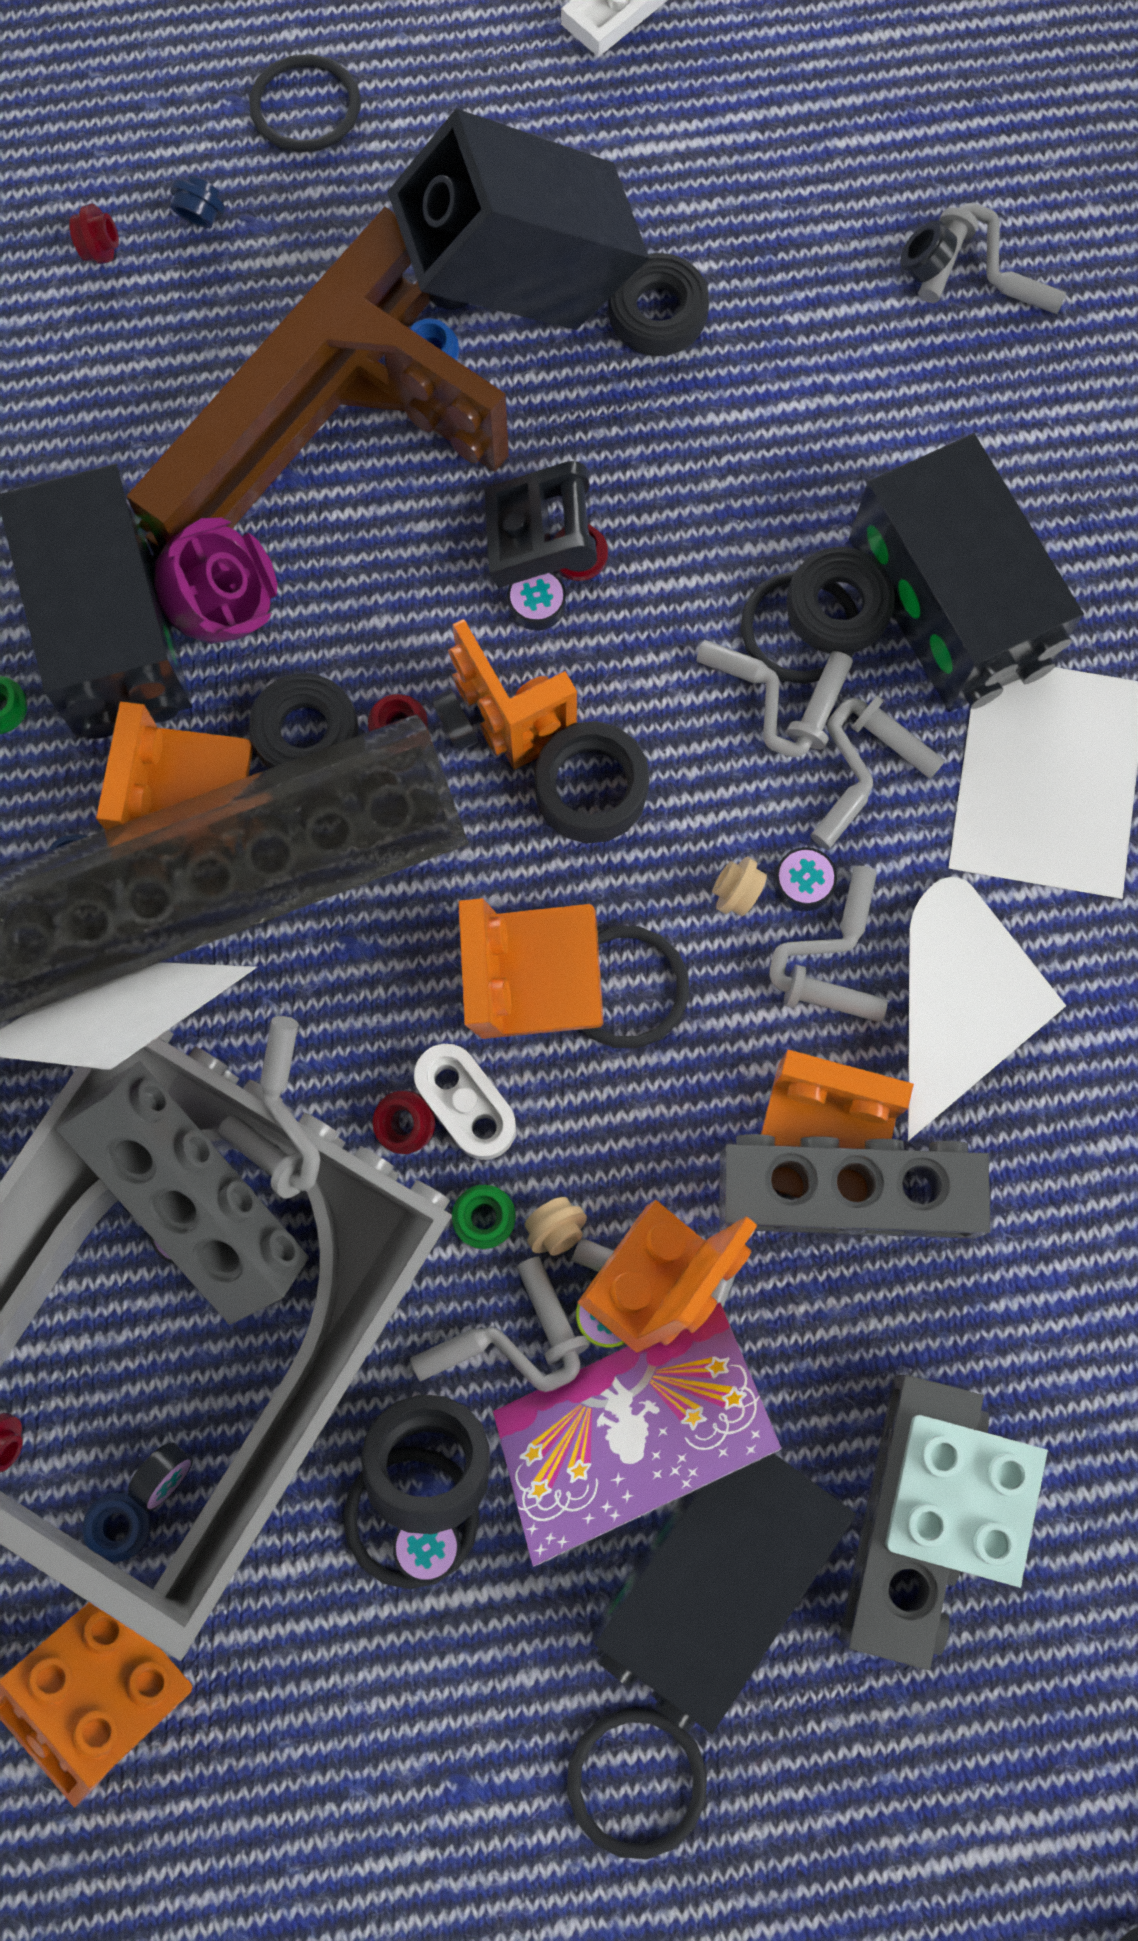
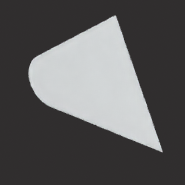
(968, 997)

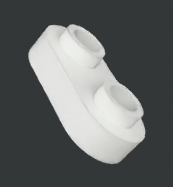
(466, 1102)

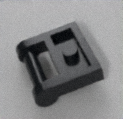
(520, 526)

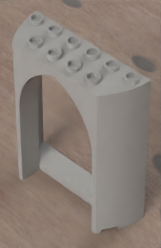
(370, 1251)

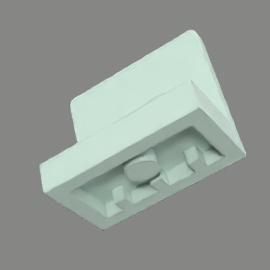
(966, 1500)

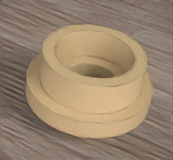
(739, 886)
(555, 1226)

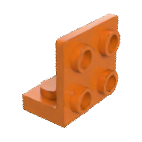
(515, 724)
(164, 766)
(529, 969)
(830, 1101)
(664, 1277)
(88, 1698)

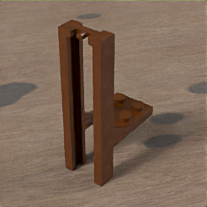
(303, 372)

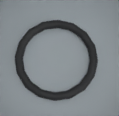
(304, 61)
(748, 617)
(682, 986)
(352, 1503)
(574, 1794)

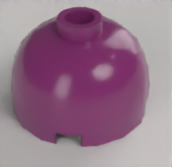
(214, 582)

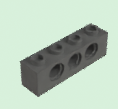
(957, 1182)
(184, 1193)
(870, 1618)

